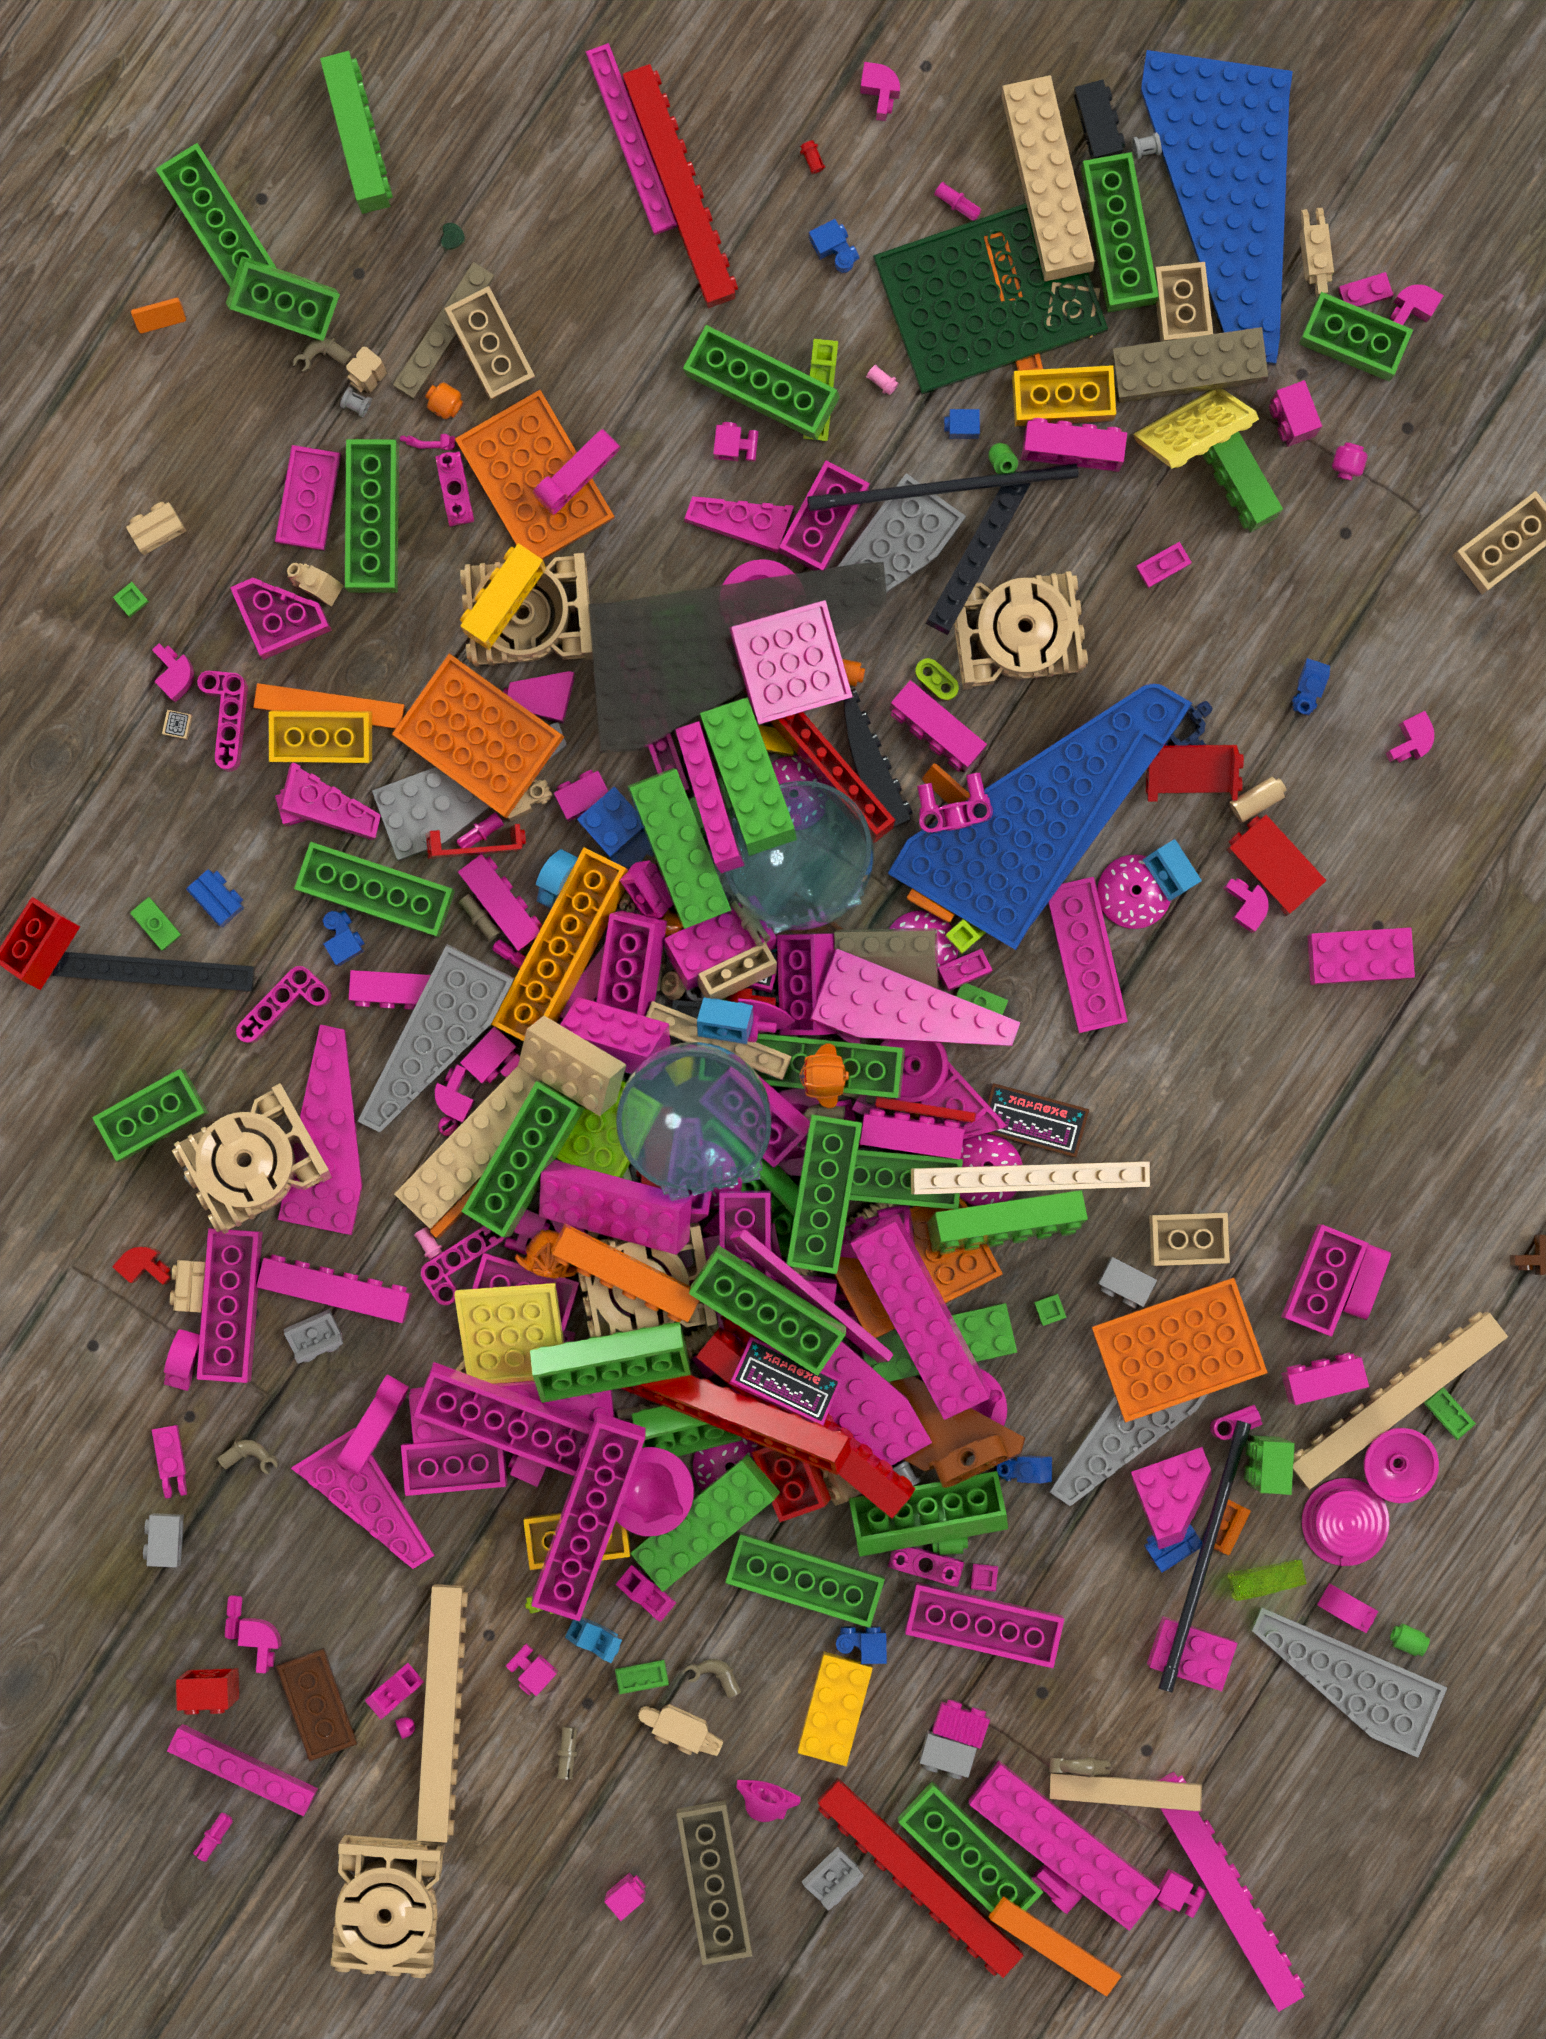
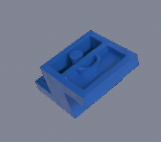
(617, 829)

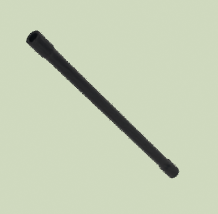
(828, 501)
(1171, 1669)

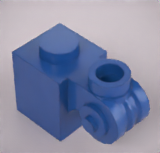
(831, 239)
(1311, 685)
(345, 943)
(1027, 1469)
(870, 1642)

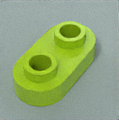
(937, 679)

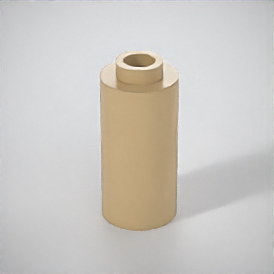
(1258, 799)

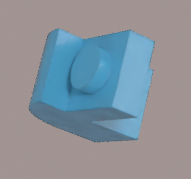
(553, 876)
(594, 1638)

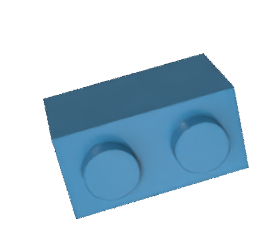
(1172, 870)
(725, 1020)

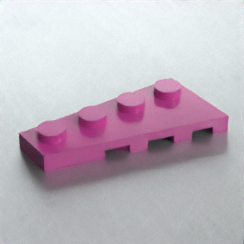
(748, 522)

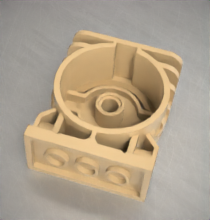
(526, 631)
(1062, 656)
(232, 1207)
(609, 1320)
(418, 1951)

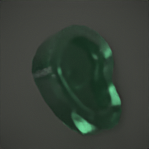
(452, 237)

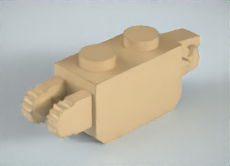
(1316, 251)
(681, 1729)

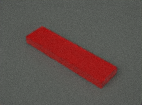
(925, 1109)

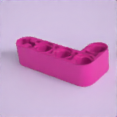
(577, 472)
(227, 722)
(278, 1008)
(446, 1269)
(373, 1425)

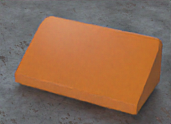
(159, 315)
(945, 785)
(929, 905)
(1231, 1526)

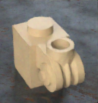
(314, 582)
(536, 793)

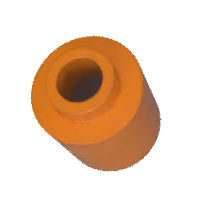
(854, 672)

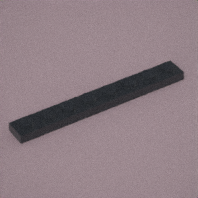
(976, 557)
(155, 971)

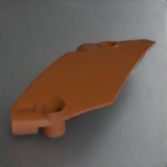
(957, 1438)

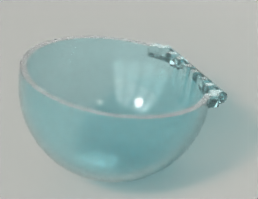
(817, 874)
(694, 1119)

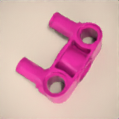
(452, 471)
(954, 815)
(944, 1570)

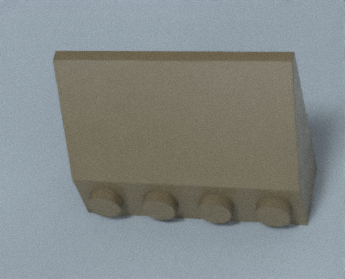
(904, 951)

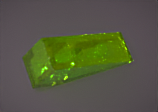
(1266, 1579)

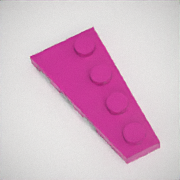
(318, 802)

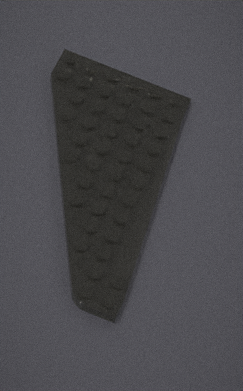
(674, 652)

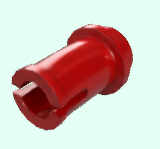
(812, 157)

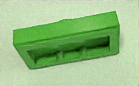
(156, 923)
(982, 998)
(1449, 1413)
(641, 1676)

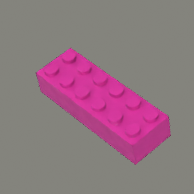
(614, 1207)
(229, 1305)
(984, 1625)

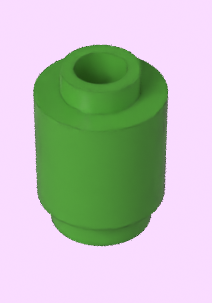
(1002, 458)
(951, 1546)
(1409, 1640)

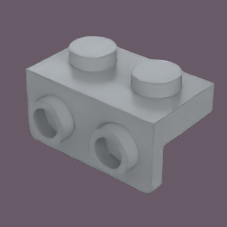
(314, 1336)
(833, 1878)

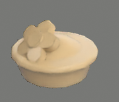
(672, 986)

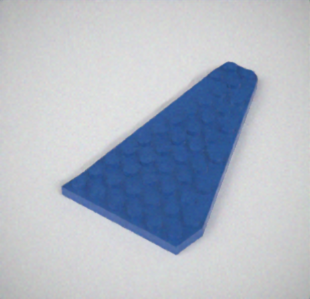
(1227, 164)
(1041, 818)

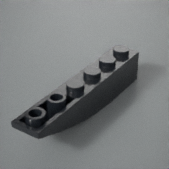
(870, 764)

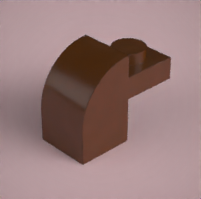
(1526, 1262)

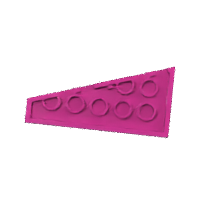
(367, 1500)

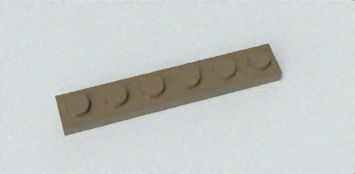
(439, 336)

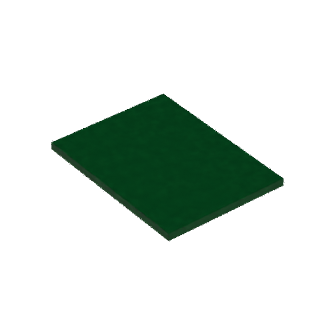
(953, 307)

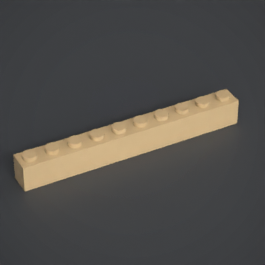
(1398, 1399)
(440, 1713)

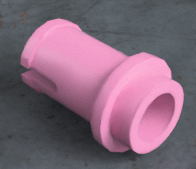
(882, 380)
(428, 1243)

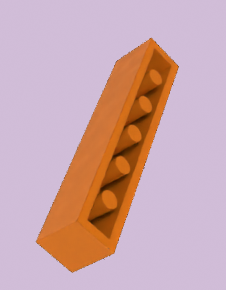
(624, 1272)

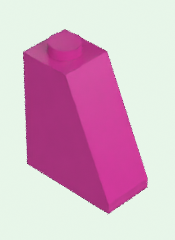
(544, 695)

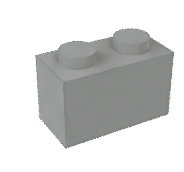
(1126, 1282)
(164, 1540)
(947, 1755)

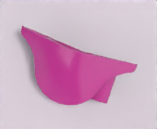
(765, 1800)

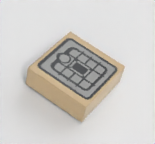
(177, 724)

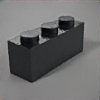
(1098, 119)

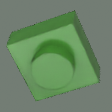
(131, 599)
(1050, 1309)

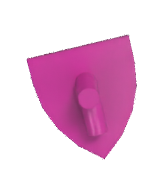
(766, 1018)

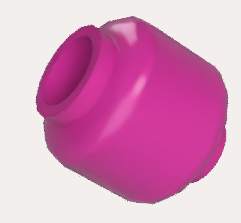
(1349, 461)

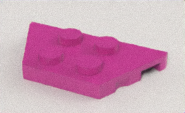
(959, 1095)

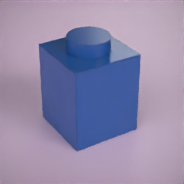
(963, 423)

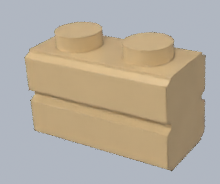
(365, 370)
(155, 528)
(188, 1286)

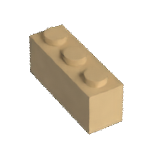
(737, 973)

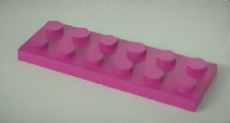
(1086, 956)

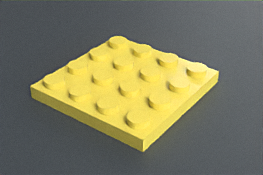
(1196, 427)
(503, 1326)

